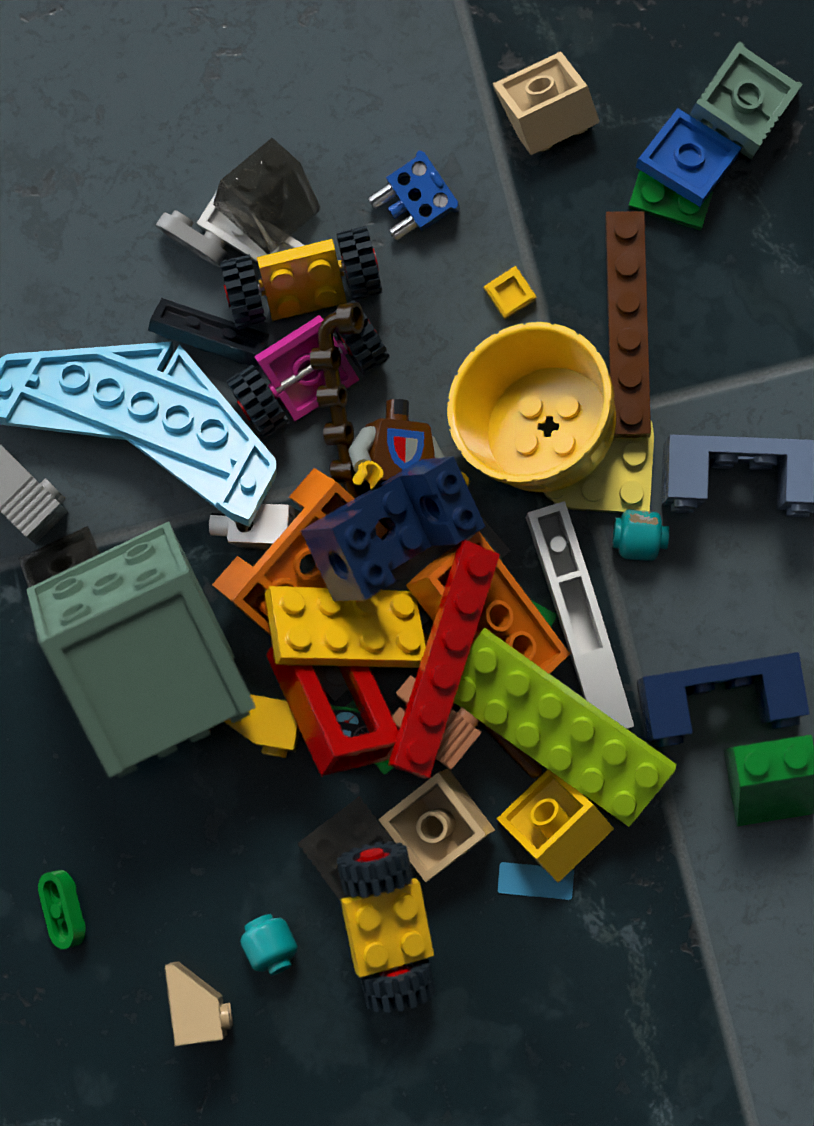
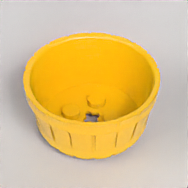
(518, 383)

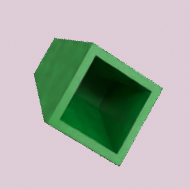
(771, 779)

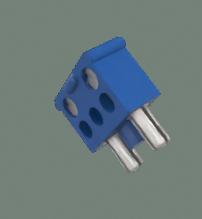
(423, 180)

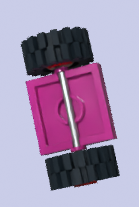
(293, 378)

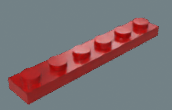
(444, 659)

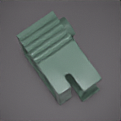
(745, 99)

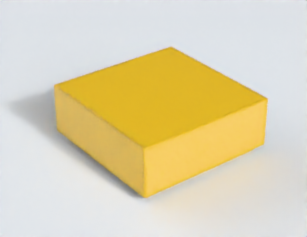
(510, 292)

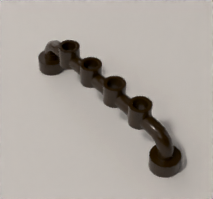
(334, 395)

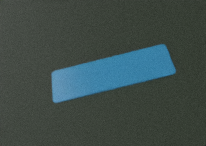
(533, 881)

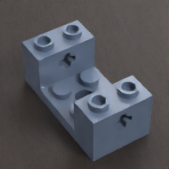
(687, 469)

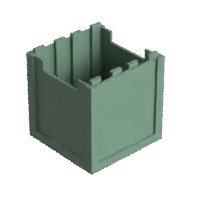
(138, 650)

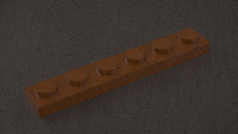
(628, 322)

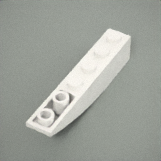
(578, 611)

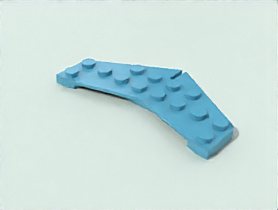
(166, 415)

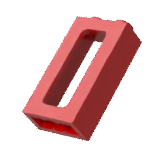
(319, 726)

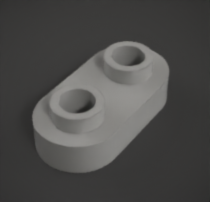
(179, 229)

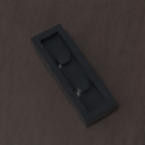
(207, 332)

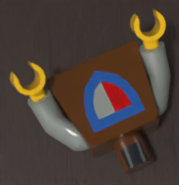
(391, 446)

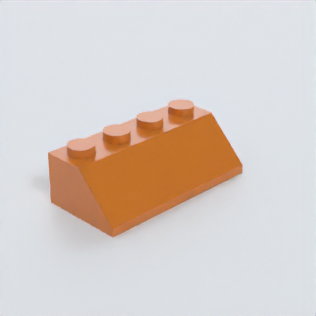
(506, 611)

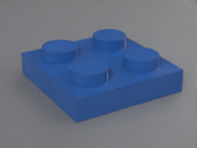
(688, 157)

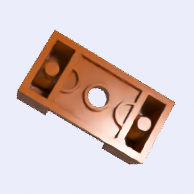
(280, 564)

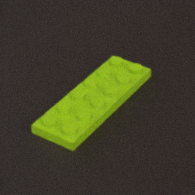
(560, 729)

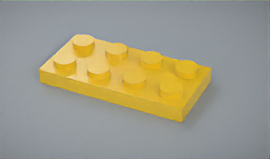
(325, 632)

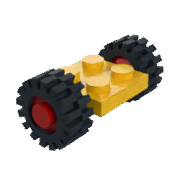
(302, 278)
(386, 926)

